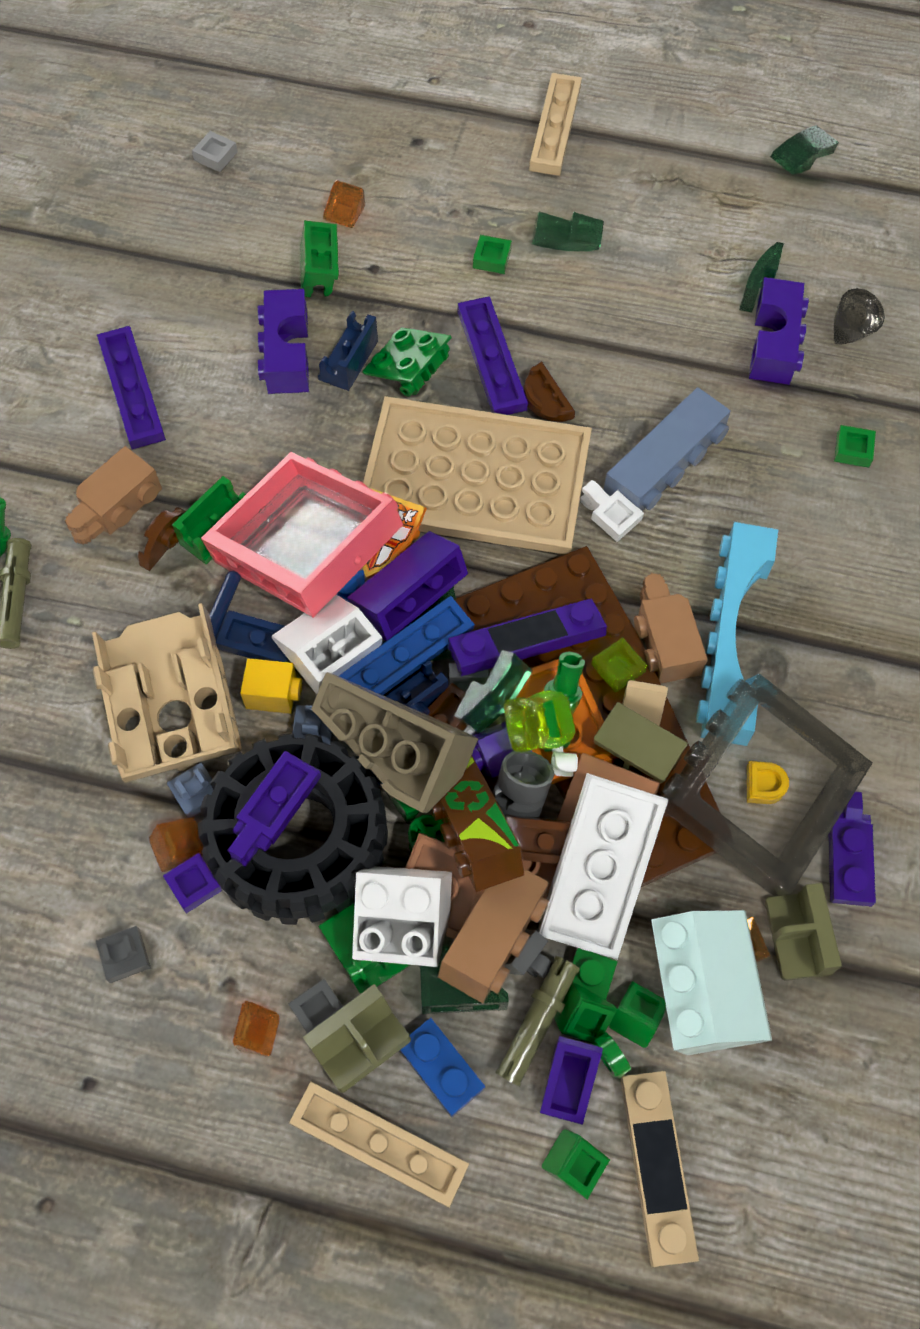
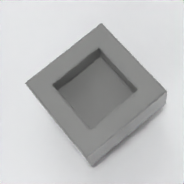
(214, 151)

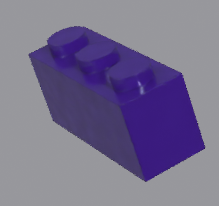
(410, 584)

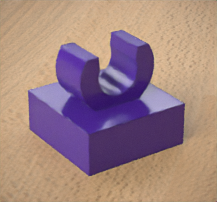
(192, 883)

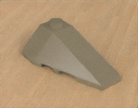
(403, 747)

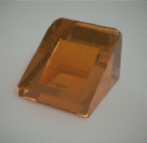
(344, 204)
(175, 842)
(256, 1029)

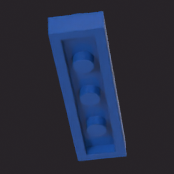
(410, 648)

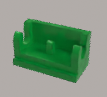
(318, 256)
(203, 516)

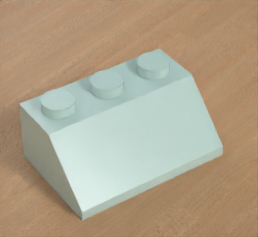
(710, 981)

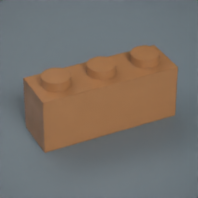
(493, 935)

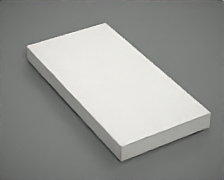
(602, 866)

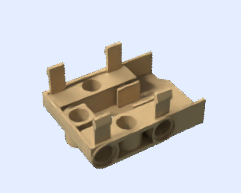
(157, 665)

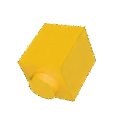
(270, 686)

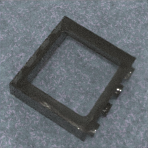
(688, 808)

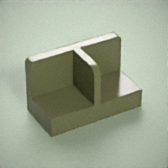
(640, 743)
(803, 934)
(357, 1039)

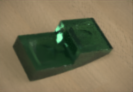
(803, 149)
(576, 234)
(765, 267)
(485, 702)

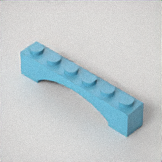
(748, 556)

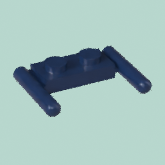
(240, 632)

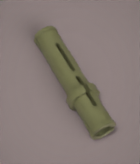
(14, 578)
(537, 1020)

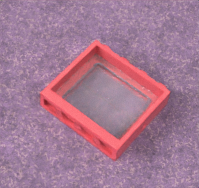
(307, 536)

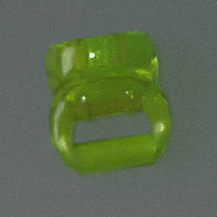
(528, 723)

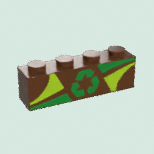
(478, 832)

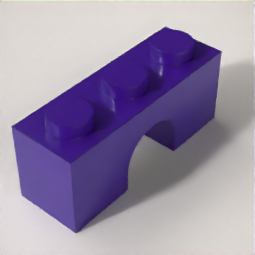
(780, 309)
(284, 363)

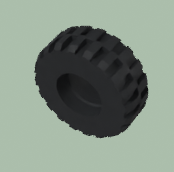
(310, 883)

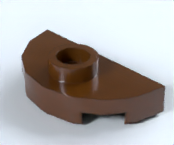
(545, 396)
(160, 538)

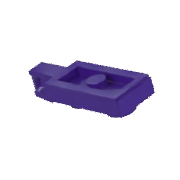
(272, 806)
(852, 856)

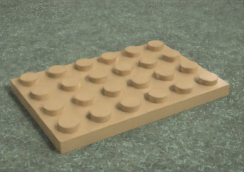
(482, 472)

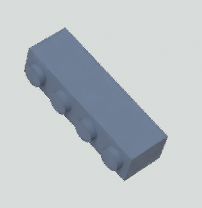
(669, 450)

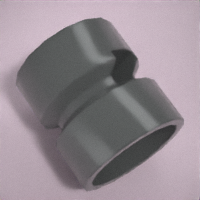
(523, 784)

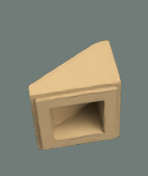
(646, 699)

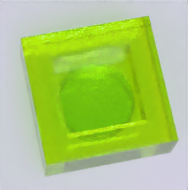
(619, 664)

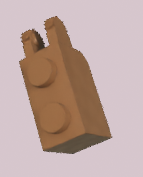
(112, 496)
(668, 632)

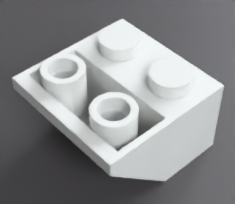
(327, 642)
(401, 915)

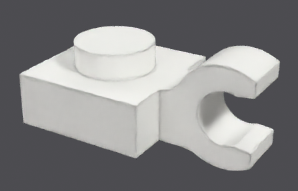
(612, 513)

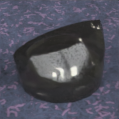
(857, 316)

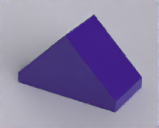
(570, 1080)

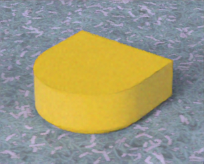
(765, 782)

